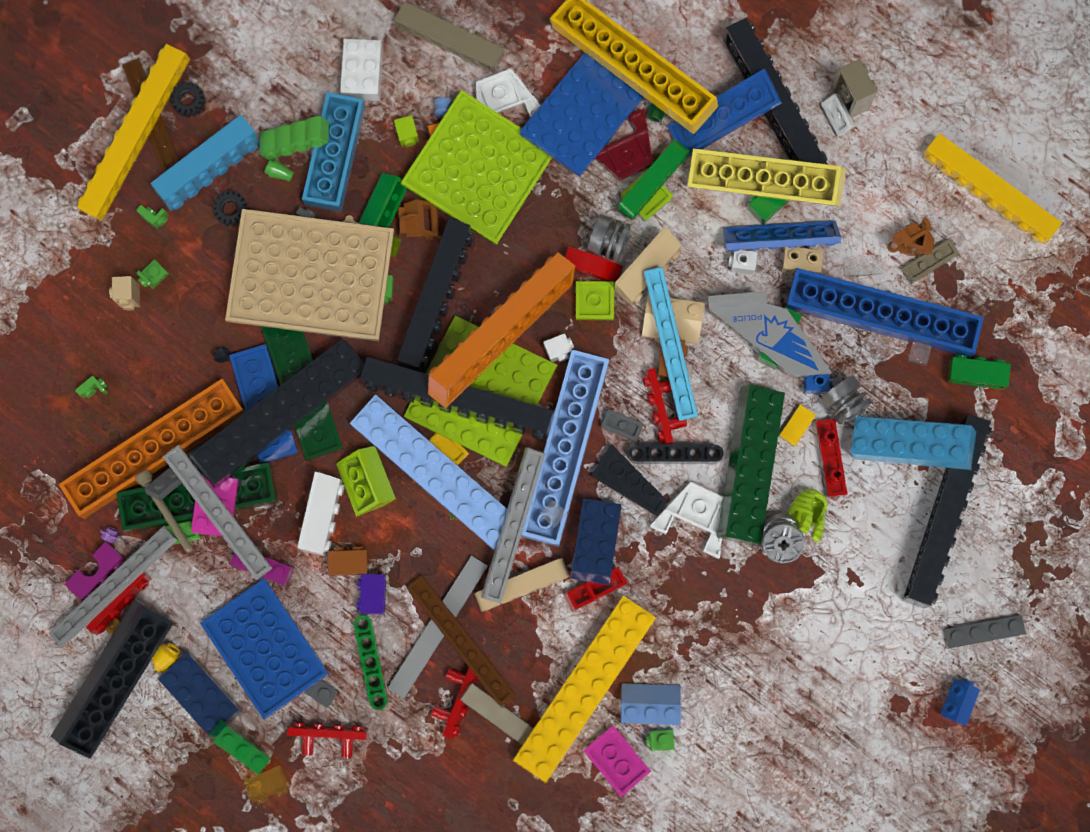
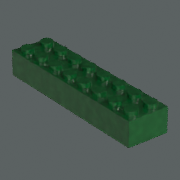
(751, 465)
(140, 512)

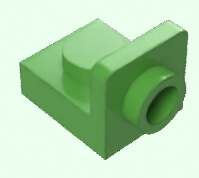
(150, 216)
(152, 275)
(89, 387)
(660, 740)

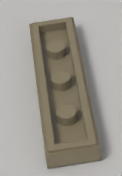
(495, 714)

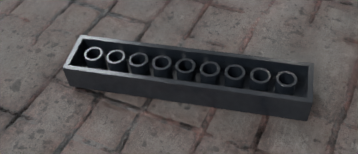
(785, 118)
(471, 402)
(278, 413)
(944, 522)

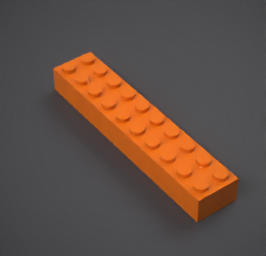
(500, 330)
(184, 426)

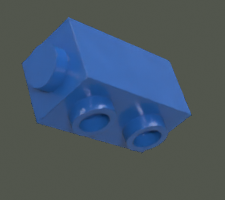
(960, 701)

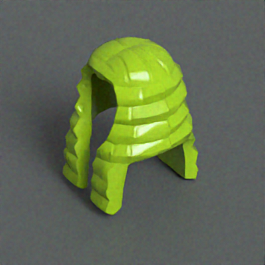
(810, 510)

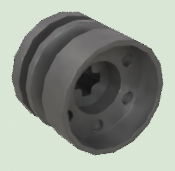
(609, 238)
(846, 400)
(780, 528)

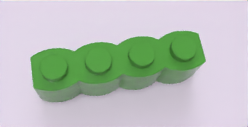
(294, 138)

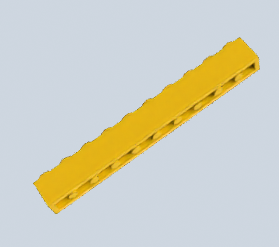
(133, 132)

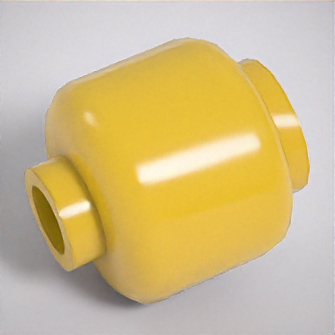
(165, 657)

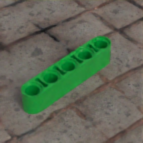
(653, 179)
(365, 654)

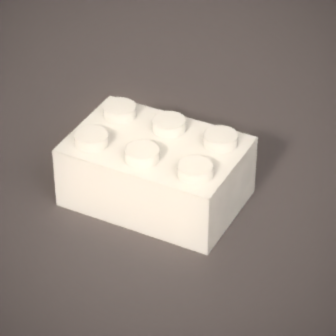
(362, 69)

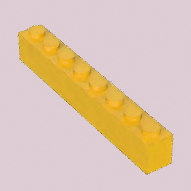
(992, 189)

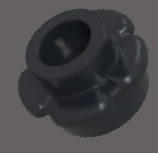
(221, 355)

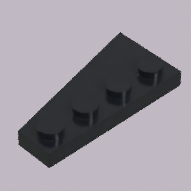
(627, 481)

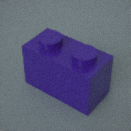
(372, 595)

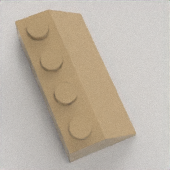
(657, 254)

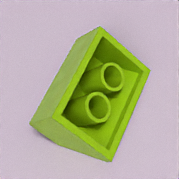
(365, 480)

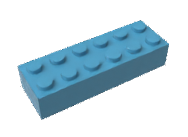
(333, 161)
(206, 163)
(913, 442)

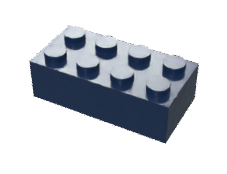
(596, 541)
(199, 693)

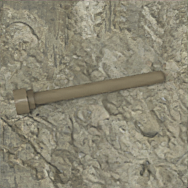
(145, 479)

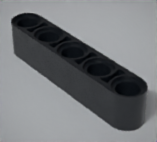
(684, 449)

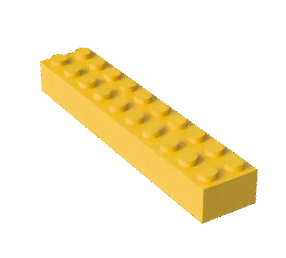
(635, 63)
(584, 689)

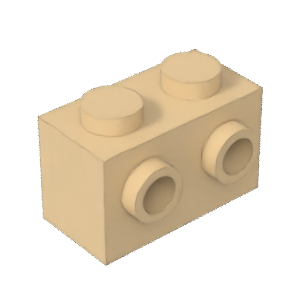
(802, 258)
(125, 292)

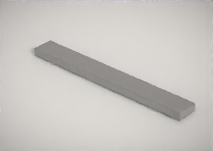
(217, 512)
(513, 525)
(112, 586)
(432, 635)

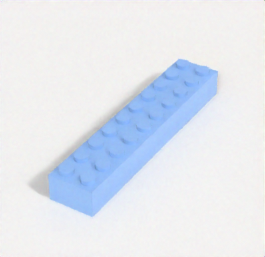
(566, 444)
(431, 470)

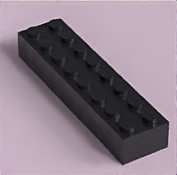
(435, 296)
(112, 679)

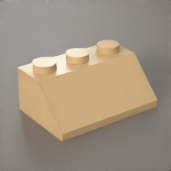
(687, 317)

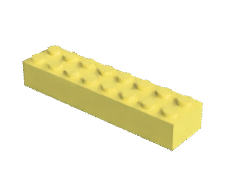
(767, 177)

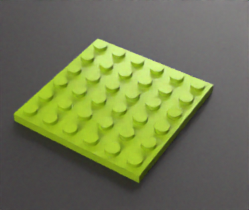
(477, 167)
(512, 375)

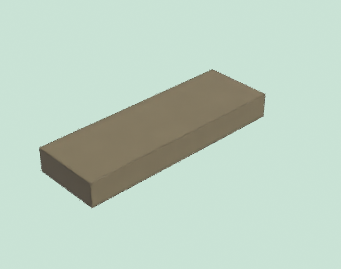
(928, 263)

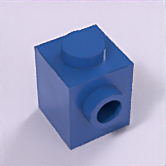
(817, 384)

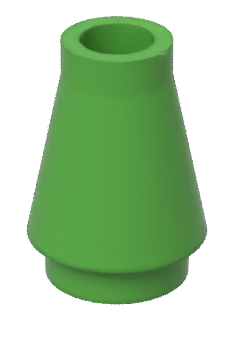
(277, 170)

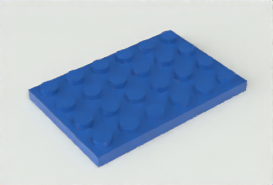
(581, 115)
(264, 648)

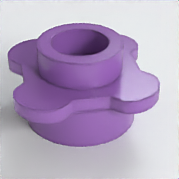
(110, 534)

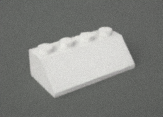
(320, 514)

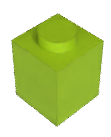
(406, 131)

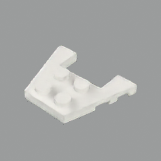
(505, 92)
(697, 508)

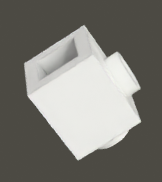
(743, 262)
(559, 348)

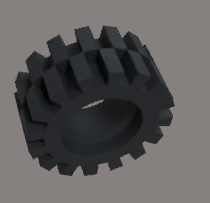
(180, 92)
(222, 201)

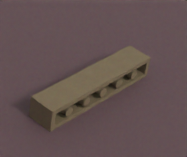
(449, 37)

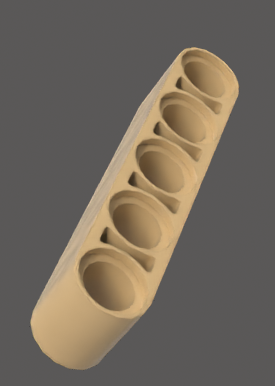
(527, 583)

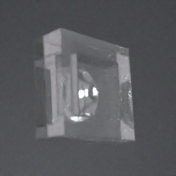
(919, 353)
(553, 513)

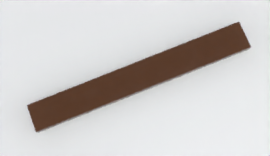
(159, 135)
(461, 641)

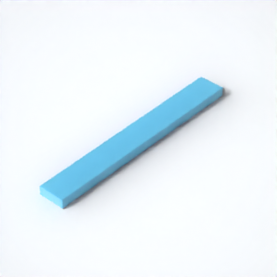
(670, 343)

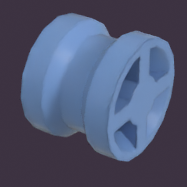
(442, 106)

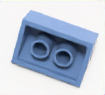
(651, 704)

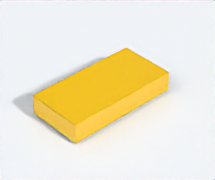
(797, 425)
(451, 449)

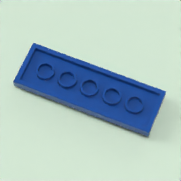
(734, 109)
(781, 235)
(255, 382)

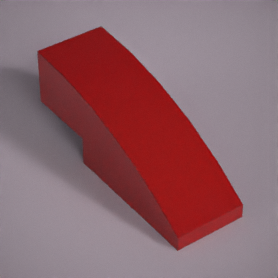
(594, 265)
(593, 591)

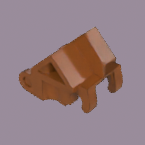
(412, 220)
(913, 240)

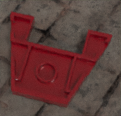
(630, 153)

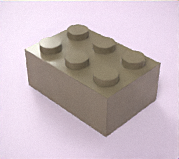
(855, 87)

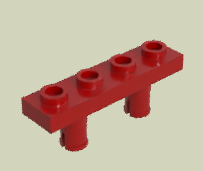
(659, 414)
(831, 458)
(114, 609)
(460, 709)
(310, 732)

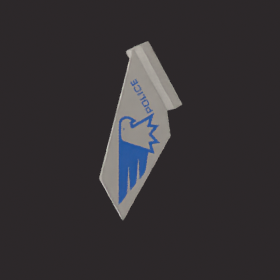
(770, 331)

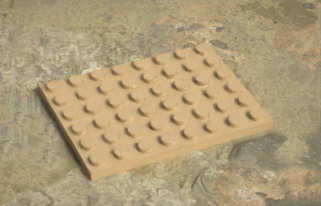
(310, 275)

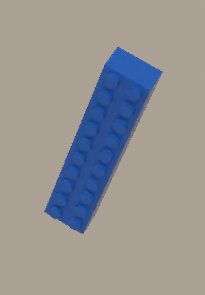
(884, 312)

